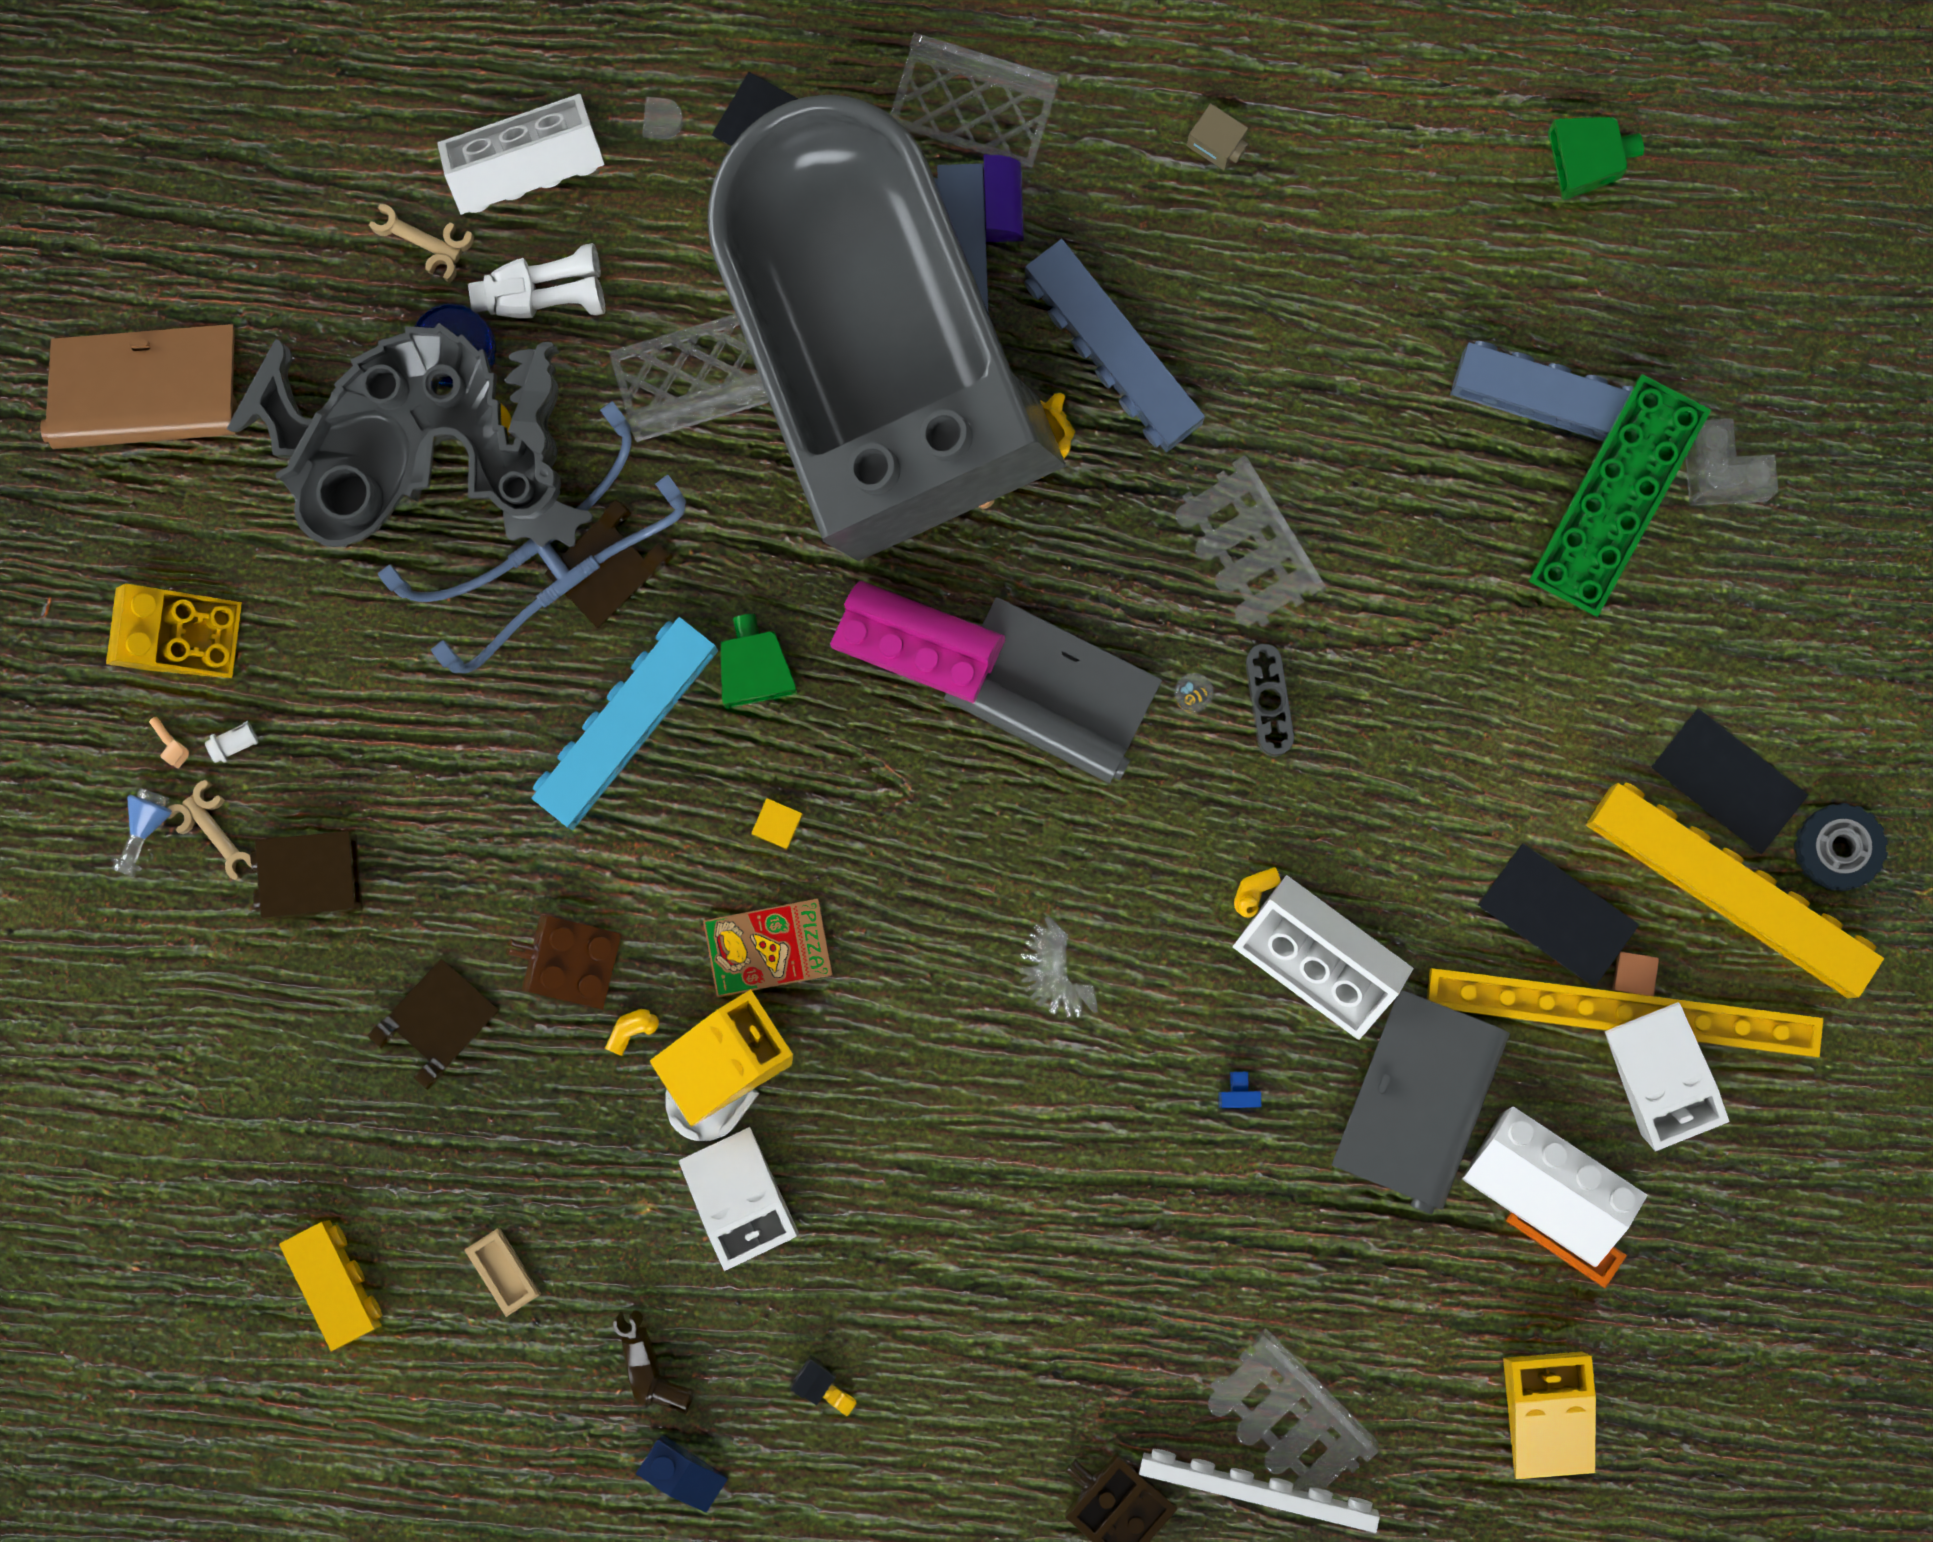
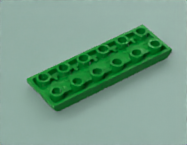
(1619, 495)

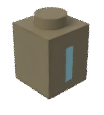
(1218, 137)

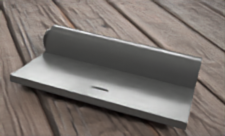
(1061, 693)
(1433, 1086)

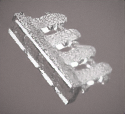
(1248, 524)
(1284, 1397)

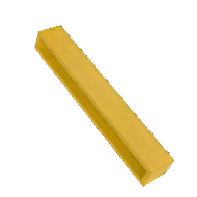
(1735, 890)

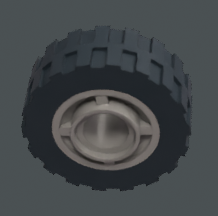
(1864, 840)

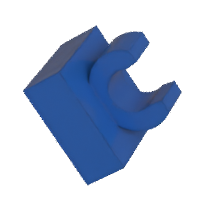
(1239, 1095)

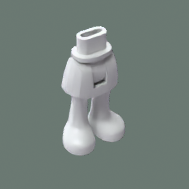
(514, 293)

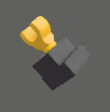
(816, 1382)

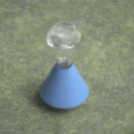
(145, 814)

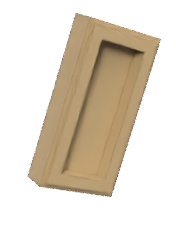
(502, 1272)

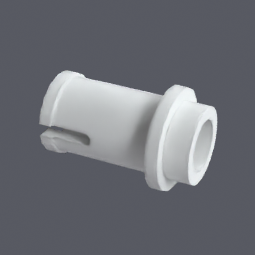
(231, 742)

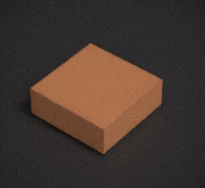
(1635, 974)

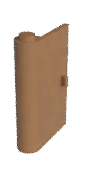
(140, 387)

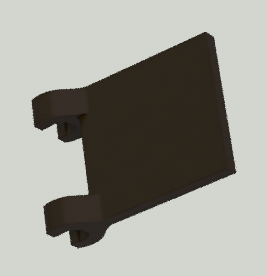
(618, 576)
(437, 1020)

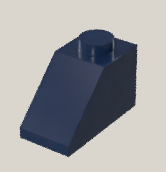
(681, 1474)

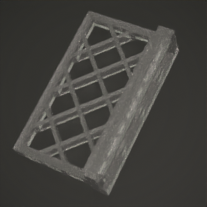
(985, 69)
(695, 405)

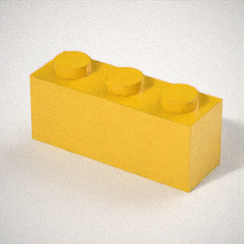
(331, 1284)

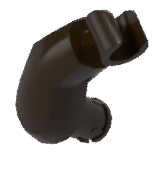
(644, 1368)

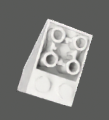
(1666, 1077)
(738, 1199)

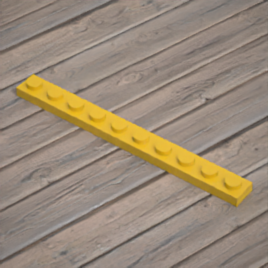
(1609, 1009)

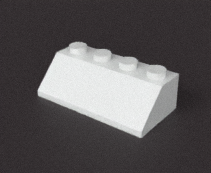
(520, 154)
(1323, 958)
(1554, 1186)

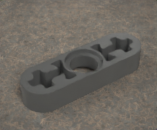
(1255, 673)

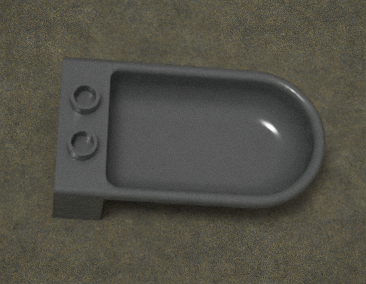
(868, 326)

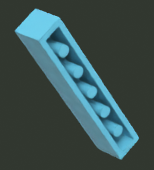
(624, 723)

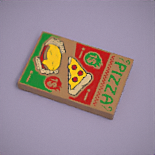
(767, 948)

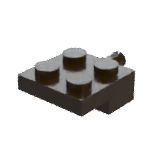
(1117, 1504)

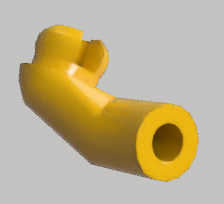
(1251, 890)
(631, 1025)

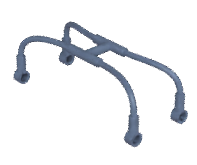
(565, 578)

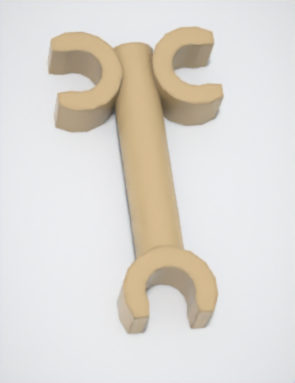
(445, 252)
(195, 811)

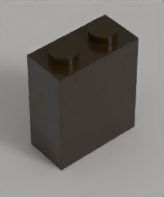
(307, 875)

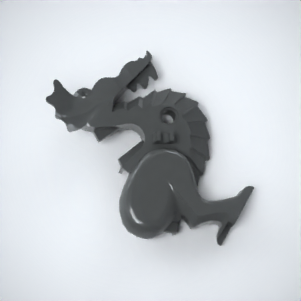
(382, 432)

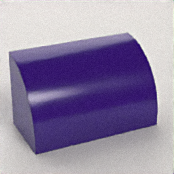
(1003, 199)

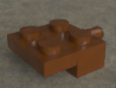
(568, 961)

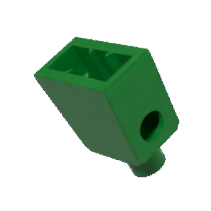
(1590, 153)
(753, 666)

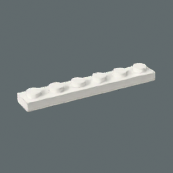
(1275, 1494)

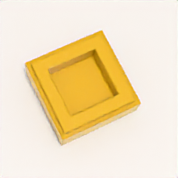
(777, 823)

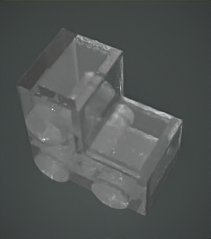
(1720, 476)

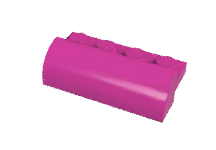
(917, 641)

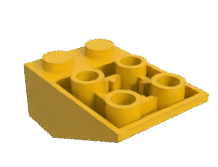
(173, 632)
(722, 1058)
(1551, 1414)

